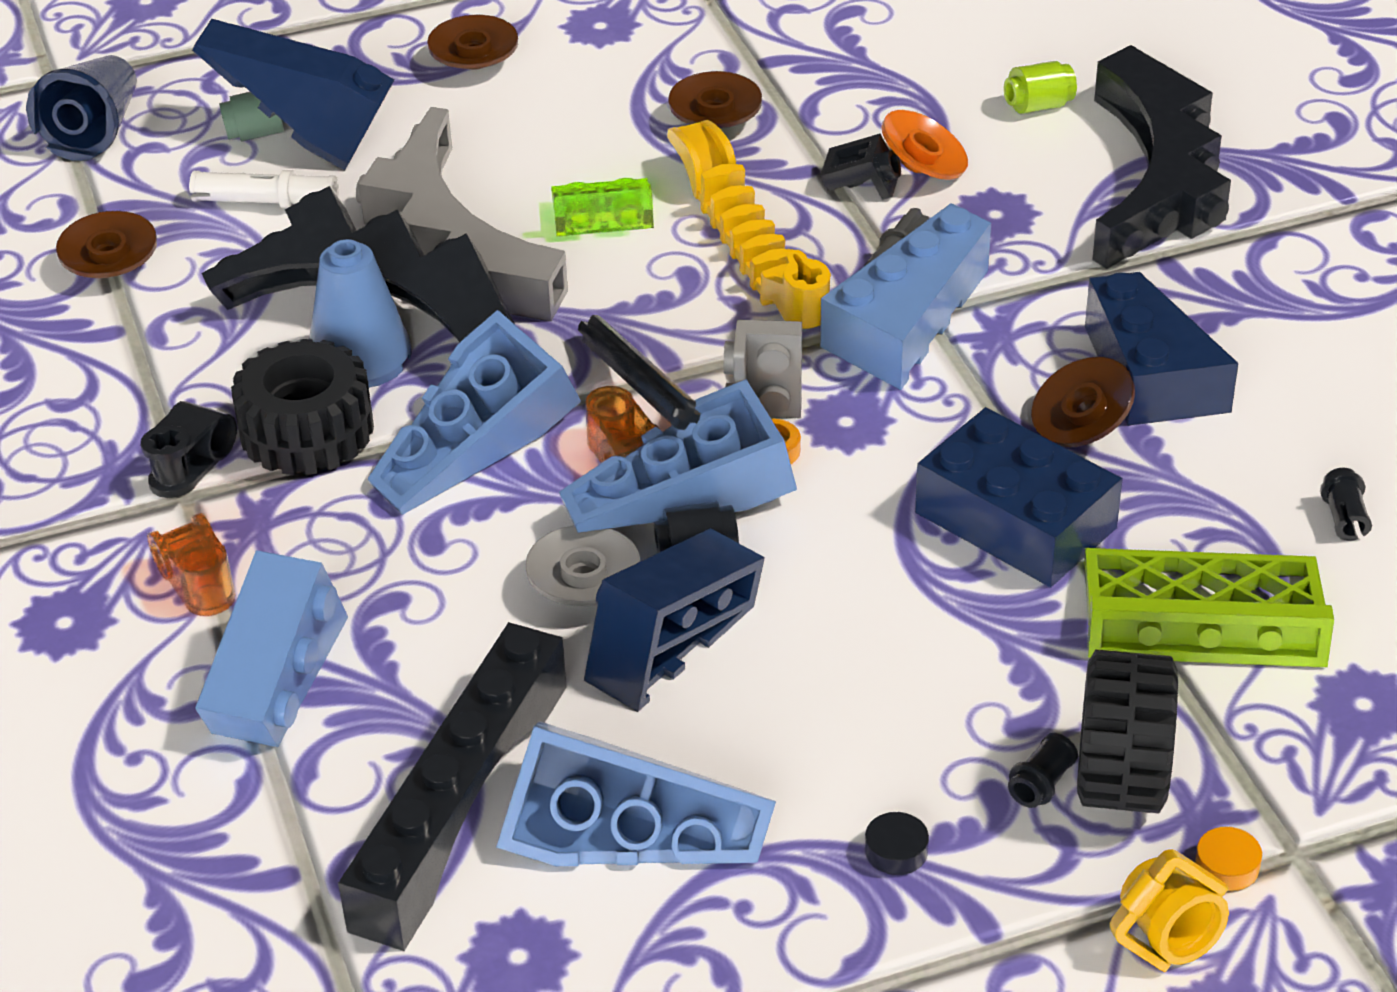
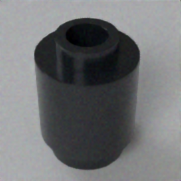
(690, 520)

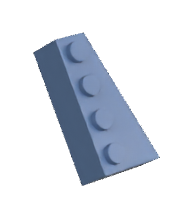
(906, 295)

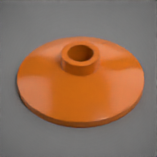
(924, 145)

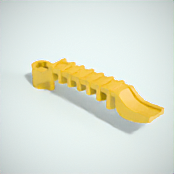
(777, 273)

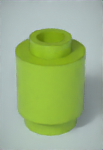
(1040, 86)

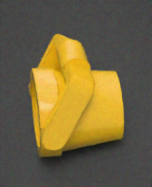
(1171, 909)

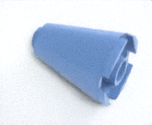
(358, 311)

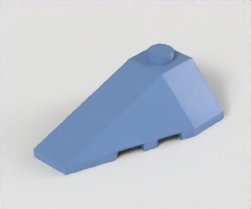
(484, 408)
(724, 458)
(614, 806)

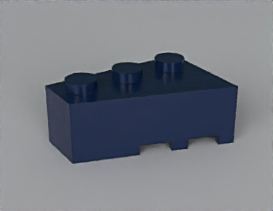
(666, 608)

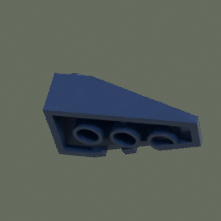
(312, 89)

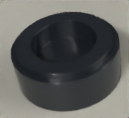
(896, 843)

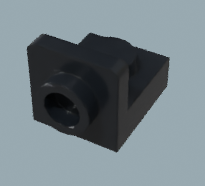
(860, 161)

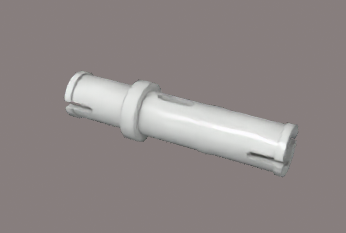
(257, 188)

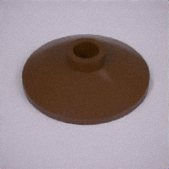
(472, 41)
(717, 97)
(106, 244)
(1083, 401)

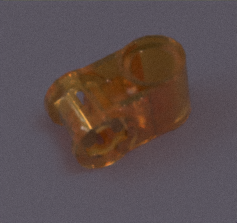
(614, 422)
(194, 566)

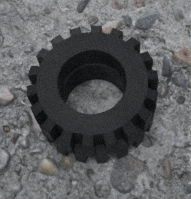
(302, 406)
(1127, 731)

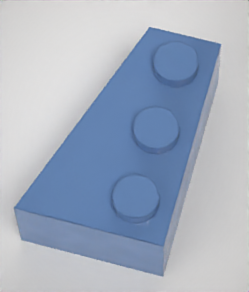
(271, 649)

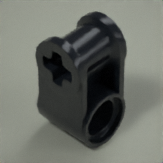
(186, 447)

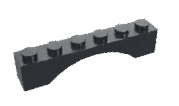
(405, 855)

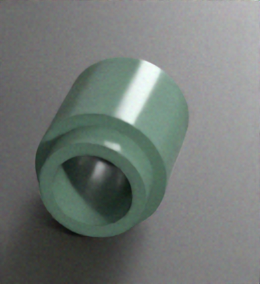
(245, 120)

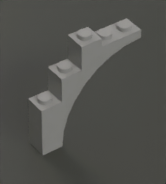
(525, 273)

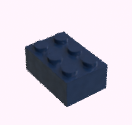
(1018, 496)

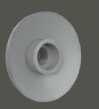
(572, 564)

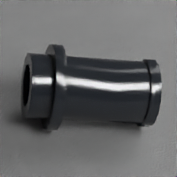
(1343, 493)
(1035, 780)

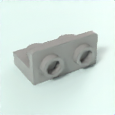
(770, 361)

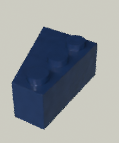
(1169, 357)

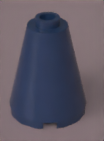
(81, 106)

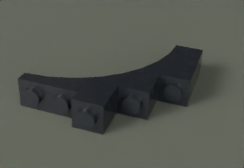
(1182, 156)
(445, 283)

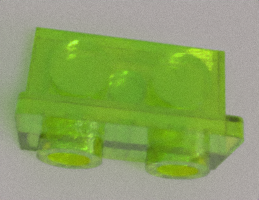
(602, 206)

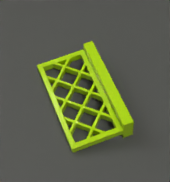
(1223, 628)

